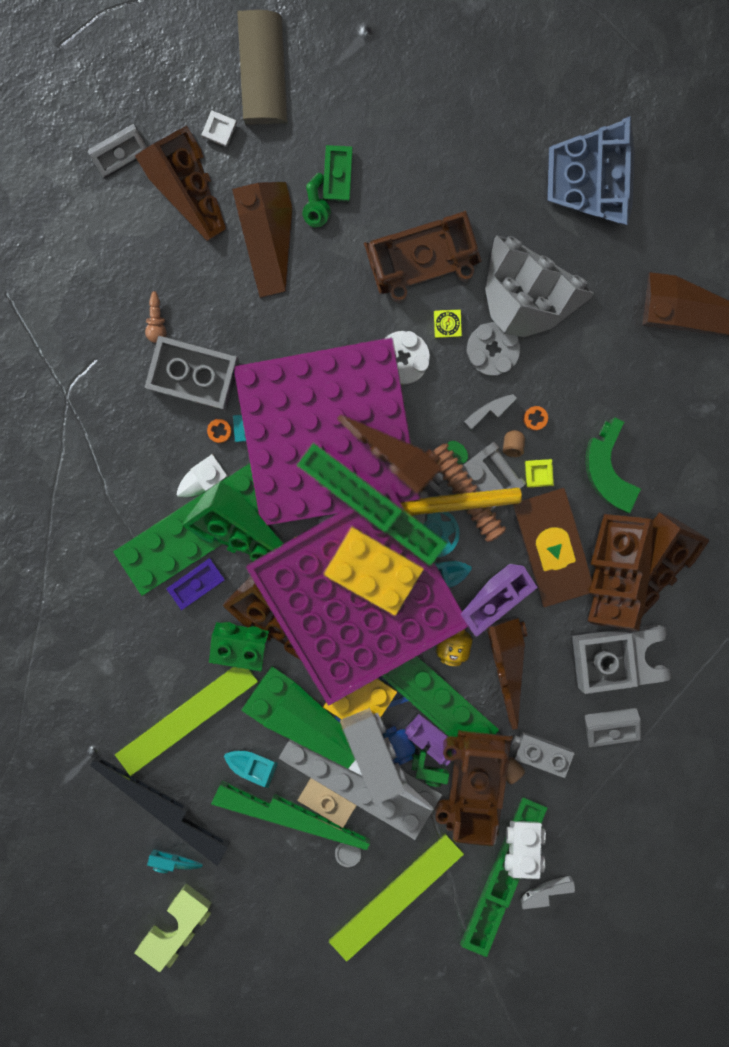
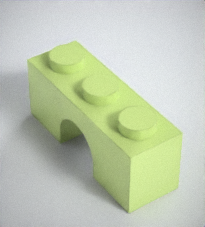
(159, 946)

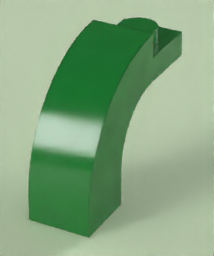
(601, 473)

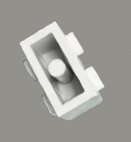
(525, 849)

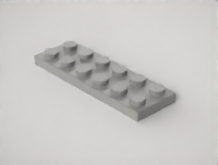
(397, 811)

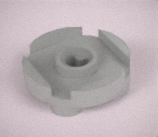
(480, 357)

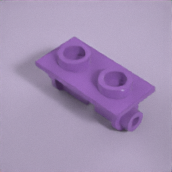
(427, 735)

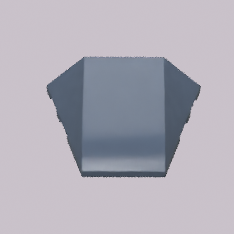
(595, 172)

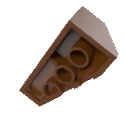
(178, 174)
(672, 549)
(508, 653)

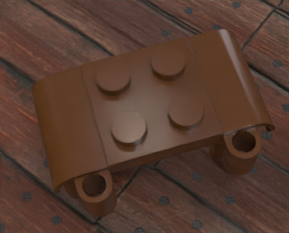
(423, 254)
(476, 786)

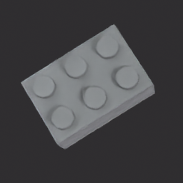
(191, 373)
(374, 755)

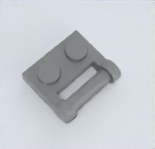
(484, 477)

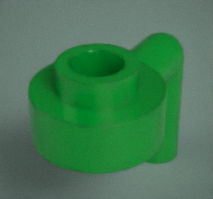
(316, 204)

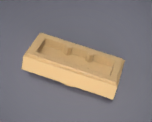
(326, 802)

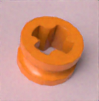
(531, 411)
(217, 422)

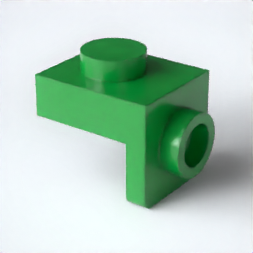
(432, 775)

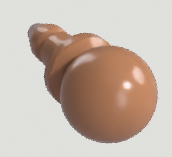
(155, 323)

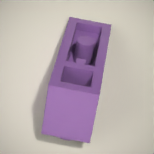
(498, 597)

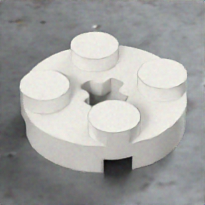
(418, 350)

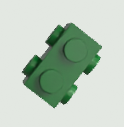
(238, 646)

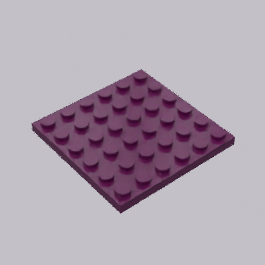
(297, 403)
(338, 632)

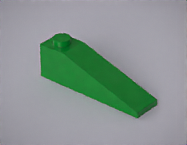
(232, 521)

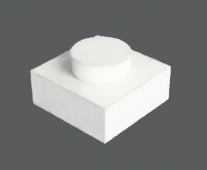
(219, 128)

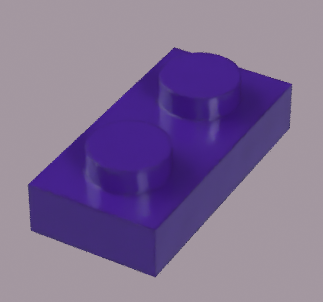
(195, 584)

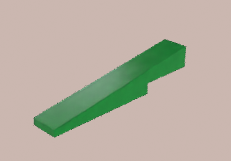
(372, 504)
(287, 814)
(497, 890)

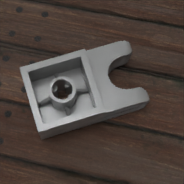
(626, 659)

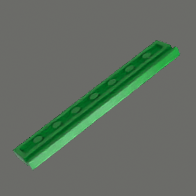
(437, 699)

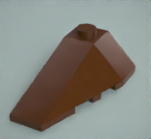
(266, 227)
(684, 306)
(407, 461)
(252, 609)

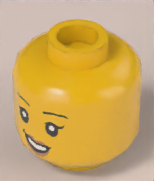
(455, 649)

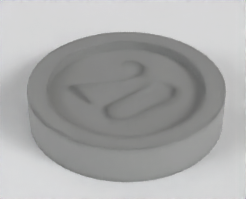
(347, 855)

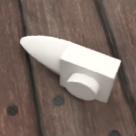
(201, 477)

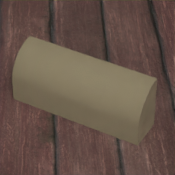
(262, 67)

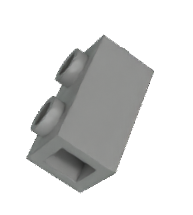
(542, 754)

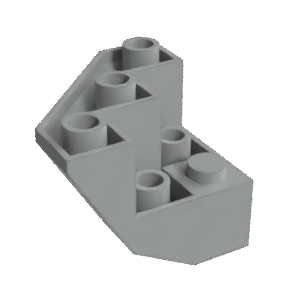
(529, 290)

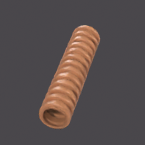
(462, 484)

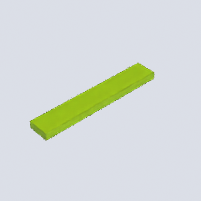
(185, 718)
(396, 897)

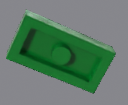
(337, 173)

